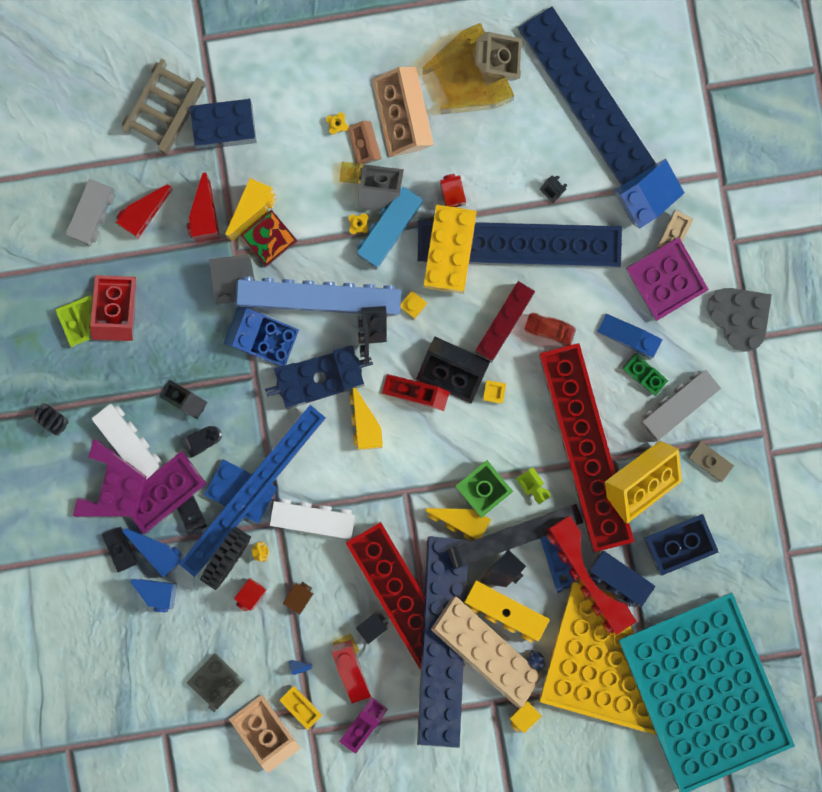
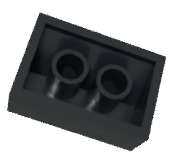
(453, 369)

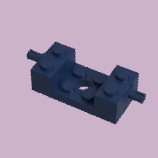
(297, 383)

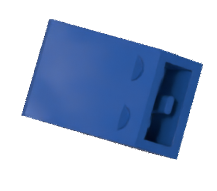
(261, 336)

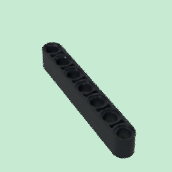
(509, 537)

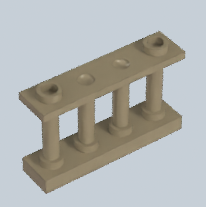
(175, 123)

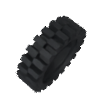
(225, 558)

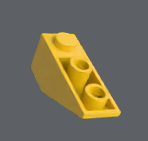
(368, 429)
(462, 519)

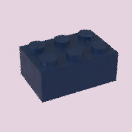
(223, 124)
(681, 544)
(620, 579)

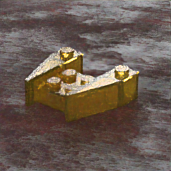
(462, 78)

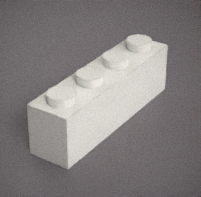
(126, 441)
(313, 520)

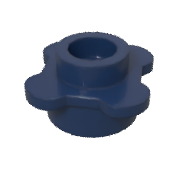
(536, 659)

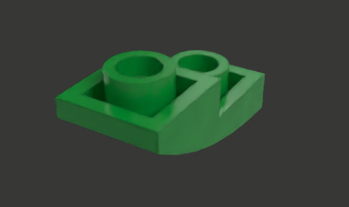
(645, 374)

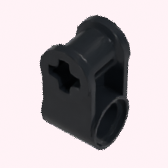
(198, 441)

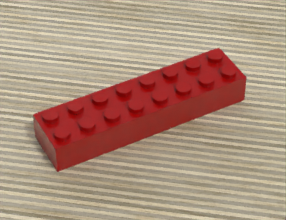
(392, 584)

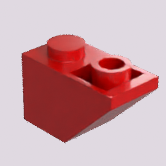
(452, 191)
(250, 595)

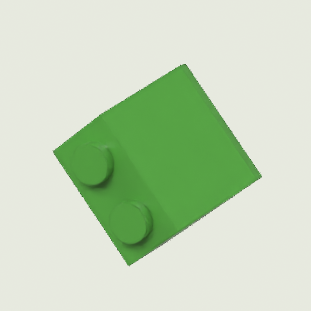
(484, 488)

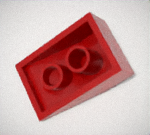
(203, 217)
(113, 308)

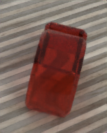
(550, 329)

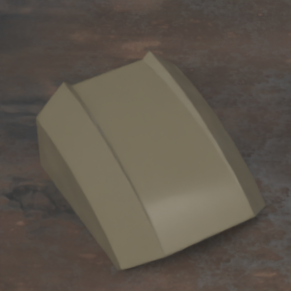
(499, 55)

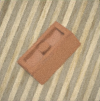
(364, 142)

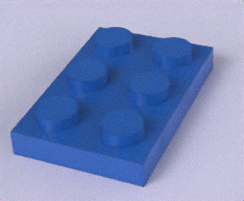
(229, 481)

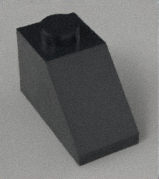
(183, 399)
(504, 571)

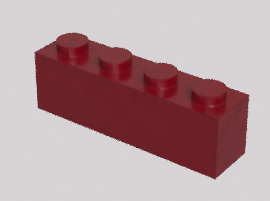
(505, 321)

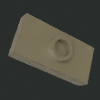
(711, 461)

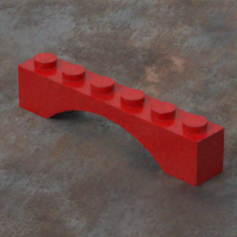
(567, 539)

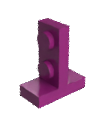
(363, 725)

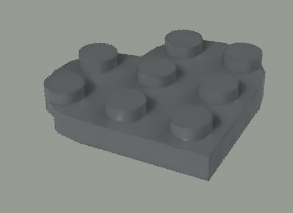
(741, 315)

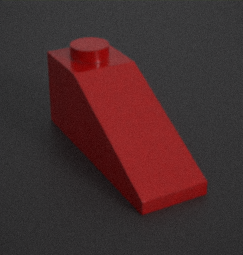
(141, 212)
(416, 392)
(350, 671)

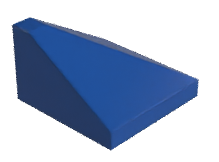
(299, 667)

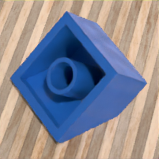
(156, 594)

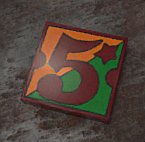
(269, 238)

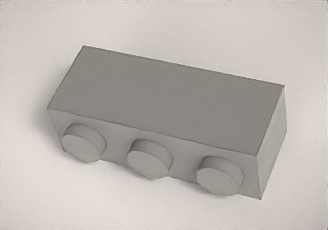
(90, 212)

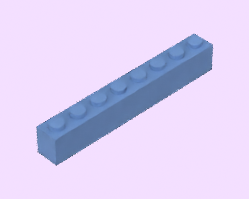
(315, 297)

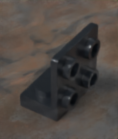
(374, 328)

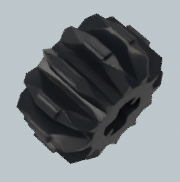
(50, 419)

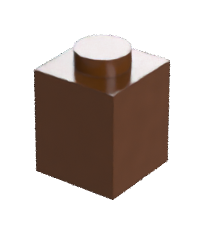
(299, 597)

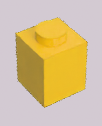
(524, 718)

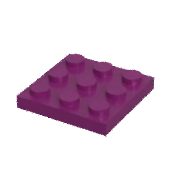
(667, 278)

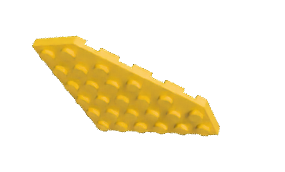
(590, 669)

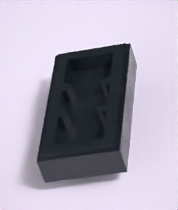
(119, 549)

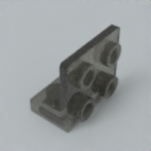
(215, 682)

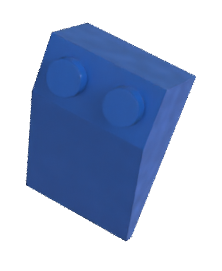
(649, 193)

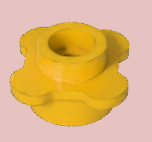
(331, 120)
(353, 222)
(260, 552)

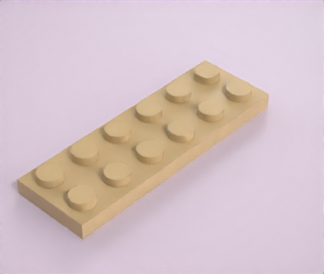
(486, 652)

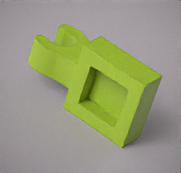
(532, 483)

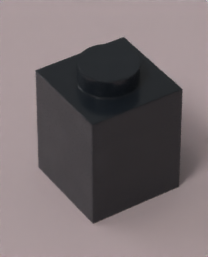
(372, 627)

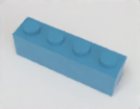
(389, 228)

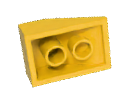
(252, 206)

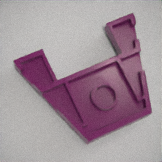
(120, 488)

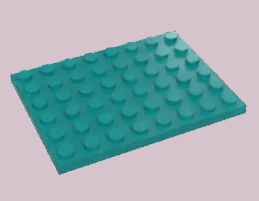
(706, 693)

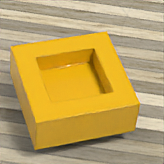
(413, 304)
(494, 392)

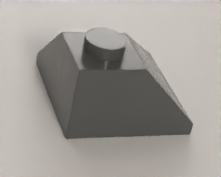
(379, 186)
(226, 272)

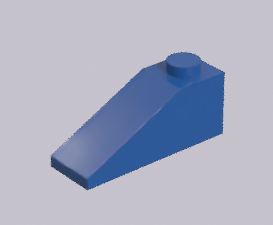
(630, 336)
(159, 554)

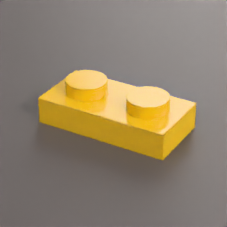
(301, 707)

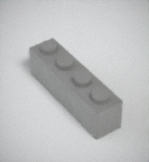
(681, 405)

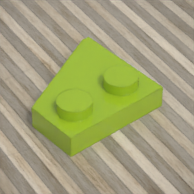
(76, 320)

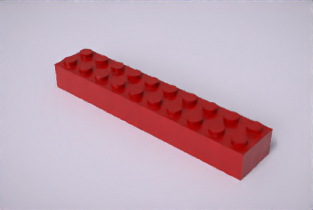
(584, 444)

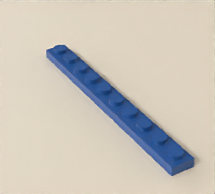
(252, 490)

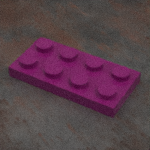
(167, 491)

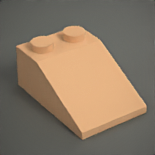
(264, 734)

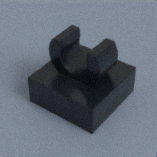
(553, 188)

